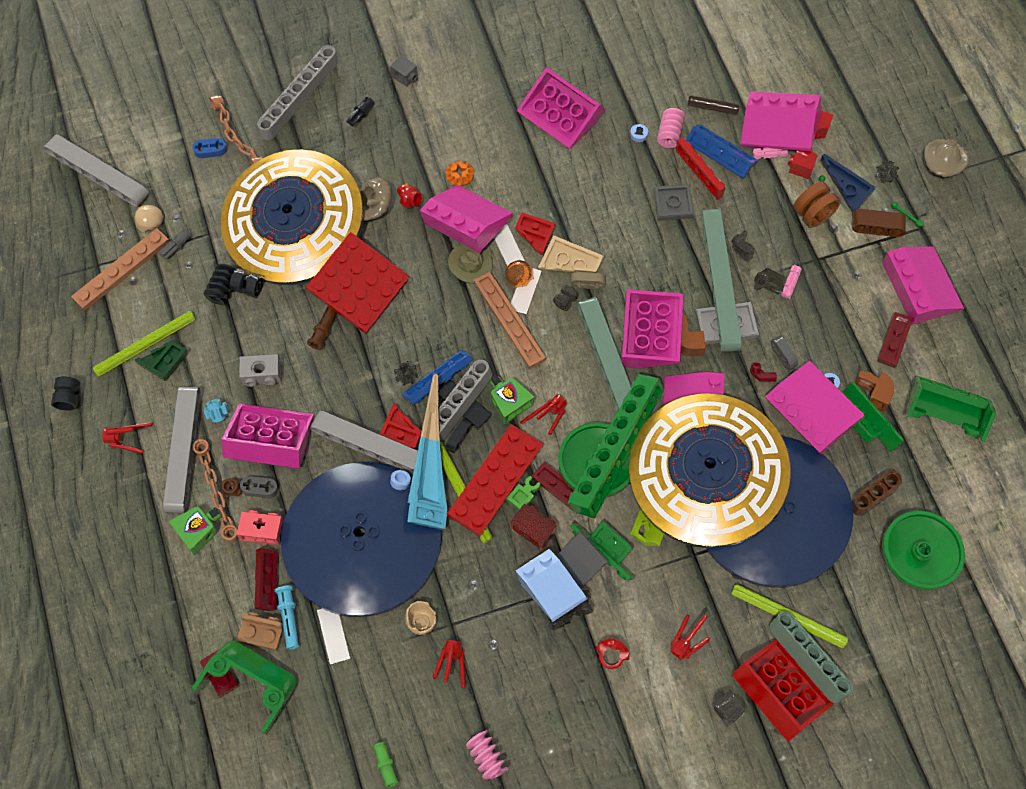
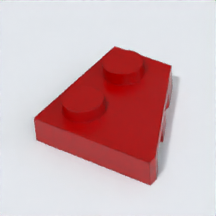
(535, 231)
(400, 429)

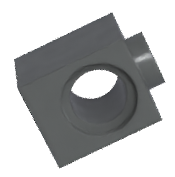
(404, 71)

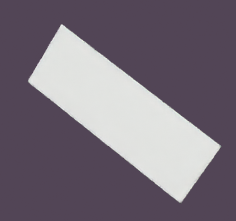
(508, 245)
(523, 295)
(333, 636)

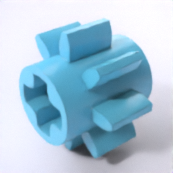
(216, 410)

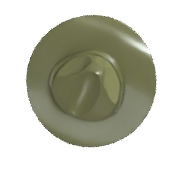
(469, 264)

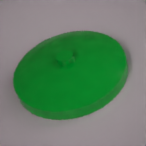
(579, 449)
(923, 550)

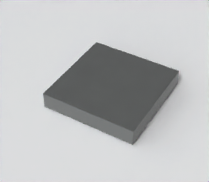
(673, 202)
(582, 559)

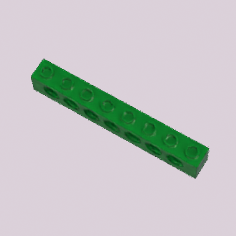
(615, 446)

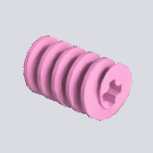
(670, 127)
(485, 756)

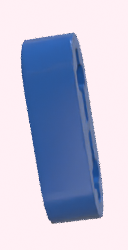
(209, 148)

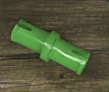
(385, 764)

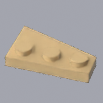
(569, 257)

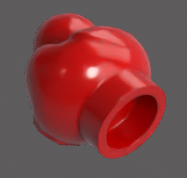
(409, 196)

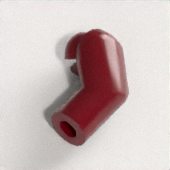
(760, 375)

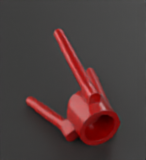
(554, 406)
(114, 434)
(681, 648)
(451, 653)

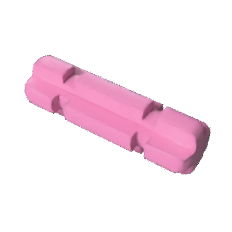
(769, 153)
(791, 282)

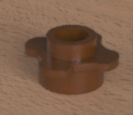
(227, 483)

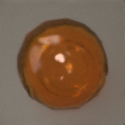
(519, 273)

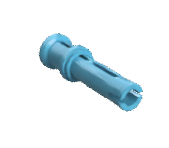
(287, 607)

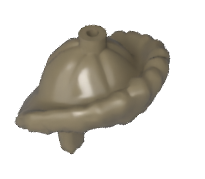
(945, 157)
(375, 197)

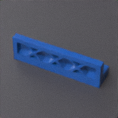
(721, 150)

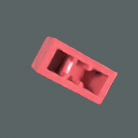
(267, 534)

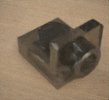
(742, 248)
(769, 280)

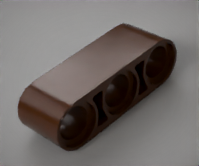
(879, 223)
(882, 487)

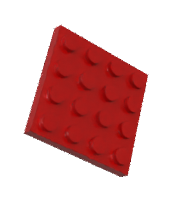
(357, 282)

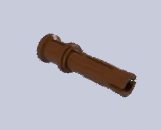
(321, 330)

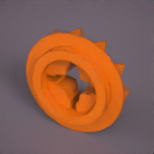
(454, 178)

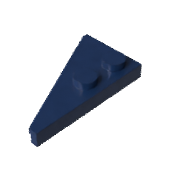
(851, 186)

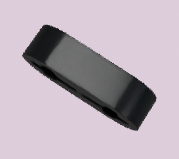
(458, 435)

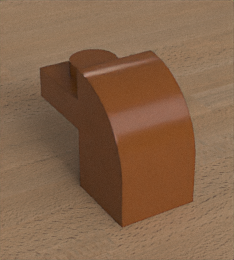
(691, 342)
(881, 388)

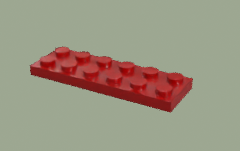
(495, 480)

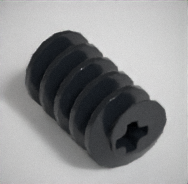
(219, 284)

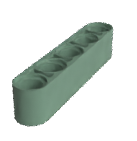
(810, 657)

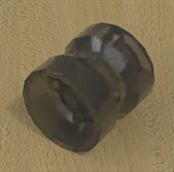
(565, 298)
(585, 607)

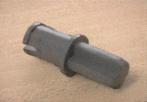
(175, 243)

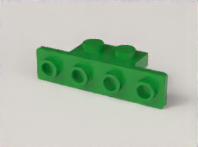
(873, 424)
(611, 545)

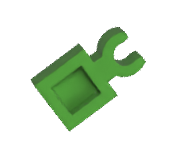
(522, 494)

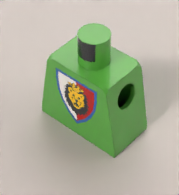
(510, 398)
(196, 527)

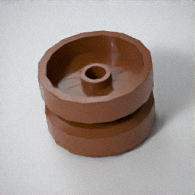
(816, 204)

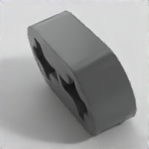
(784, 353)
(257, 491)

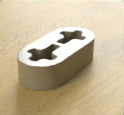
(588, 280)

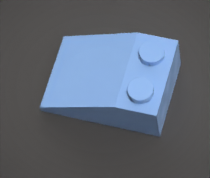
(550, 585)

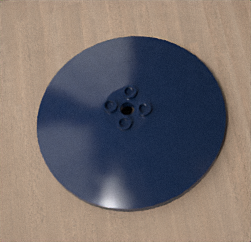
(806, 532)
(351, 572)

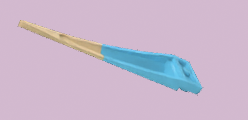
(427, 489)

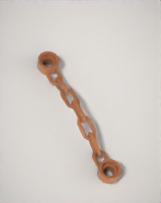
(218, 103)
(228, 528)

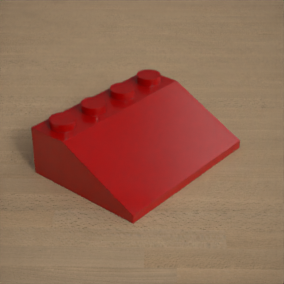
(782, 690)

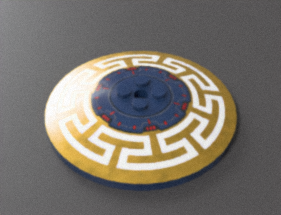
(295, 244)
(702, 503)

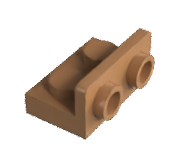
(260, 631)

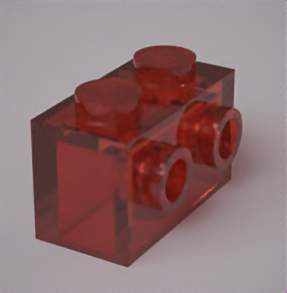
(533, 526)

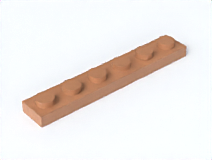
(120, 269)
(509, 320)

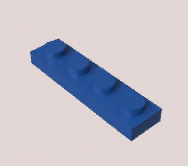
(444, 372)

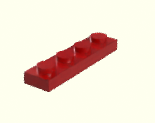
(700, 169)

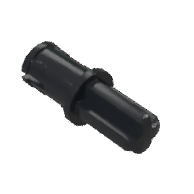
(360, 111)

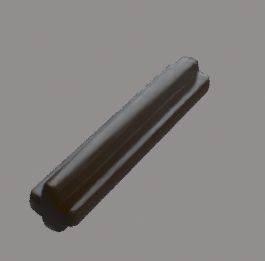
(713, 104)

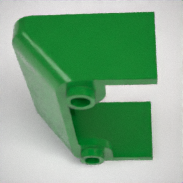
(951, 405)
(279, 682)

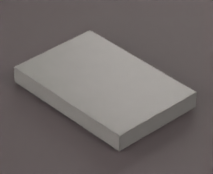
(708, 323)

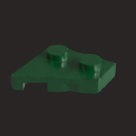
(163, 360)

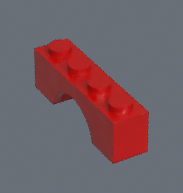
(804, 161)

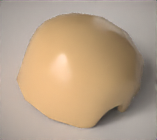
(148, 218)
(420, 618)

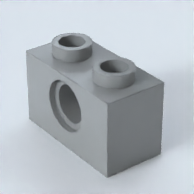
(252, 364)

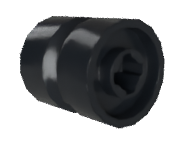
(246, 283)
(65, 393)

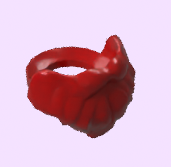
(616, 645)

